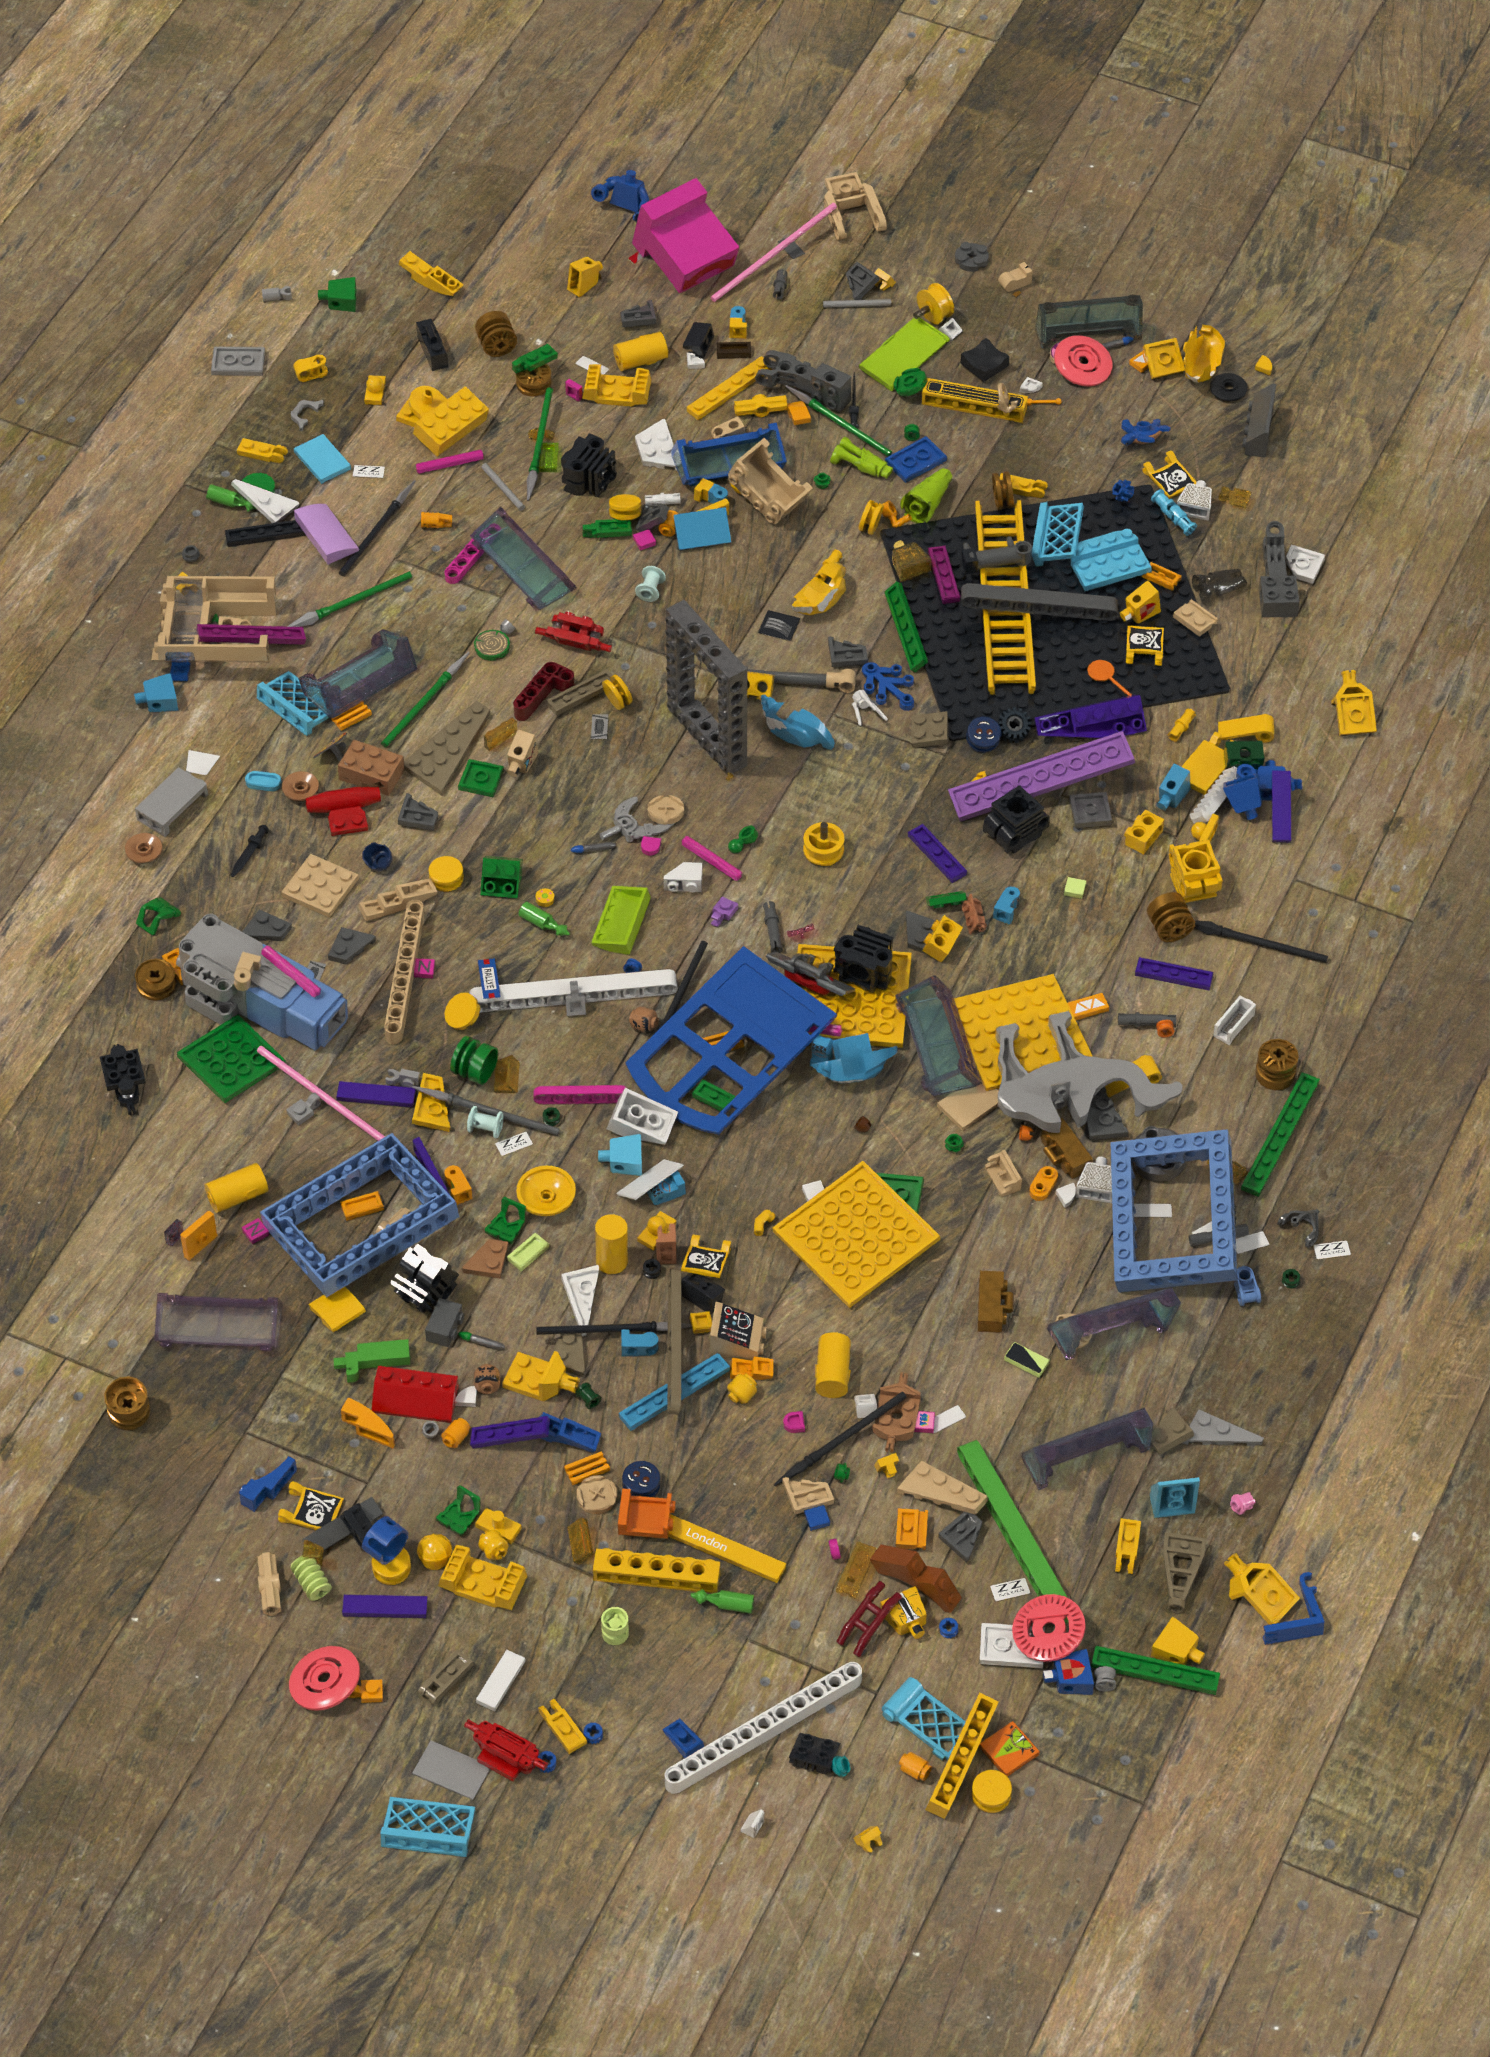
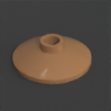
(300, 785)
(143, 848)

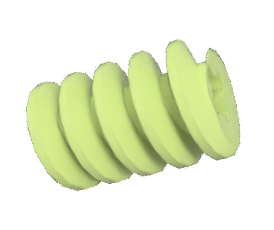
(310, 1577)

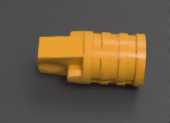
(435, 520)

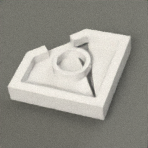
(1304, 563)

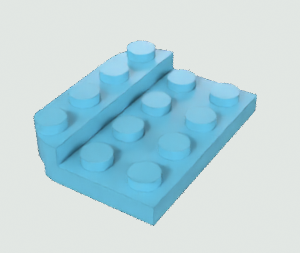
(1109, 559)

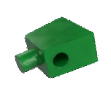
(340, 294)

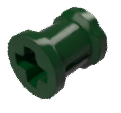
(588, 1395)

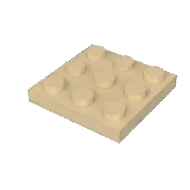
(320, 885)

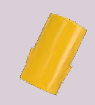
(640, 351)
(236, 1187)
(611, 1244)
(832, 1365)

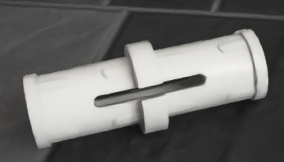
(663, 499)

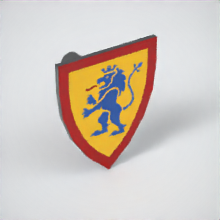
(337, 750)

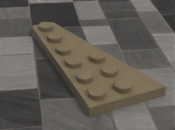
(444, 752)

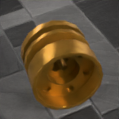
(496, 333)
(1170, 917)
(1277, 1064)
(127, 1403)

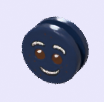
(983, 734)
(642, 1479)

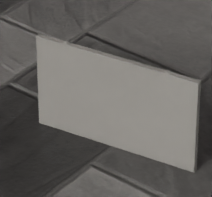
(451, 1770)

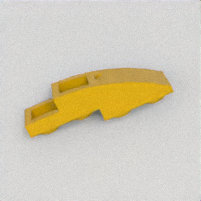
(432, 278)

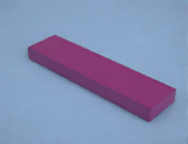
(944, 574)

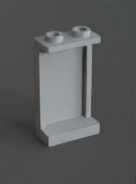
(170, 800)

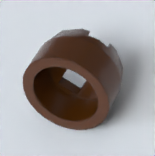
(862, 1125)

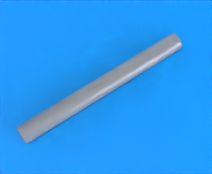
(856, 303)
(503, 486)

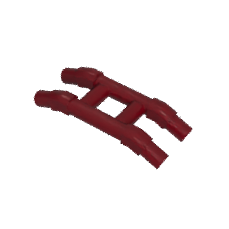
(868, 1630)

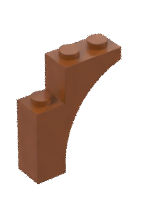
(910, 1568)

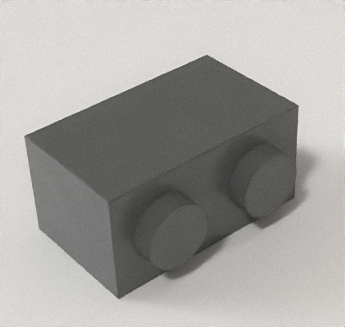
(444, 1322)

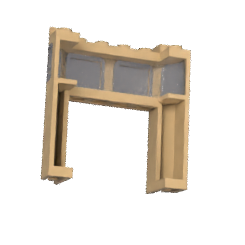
(194, 600)

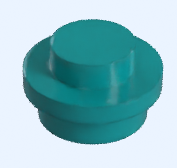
(841, 1766)

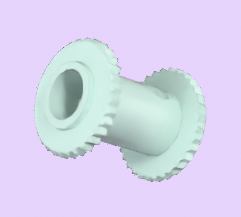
(648, 590)
(485, 1122)

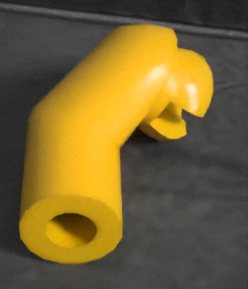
(761, 1219)

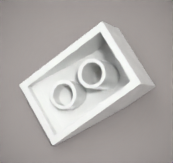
(642, 1116)

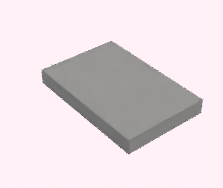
(238, 361)

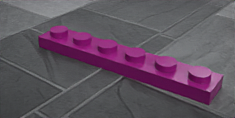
(250, 634)

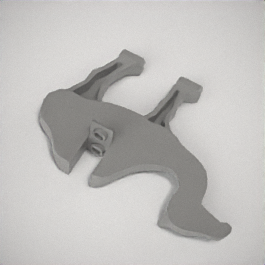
(1069, 1081)

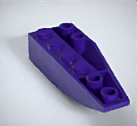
(1095, 719)

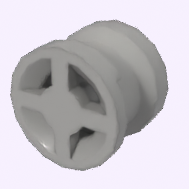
(1105, 1679)

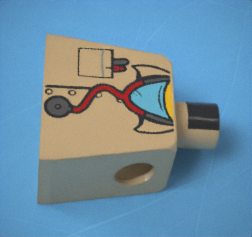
(521, 753)

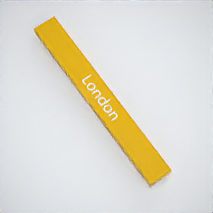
(726, 1549)

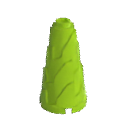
(926, 496)

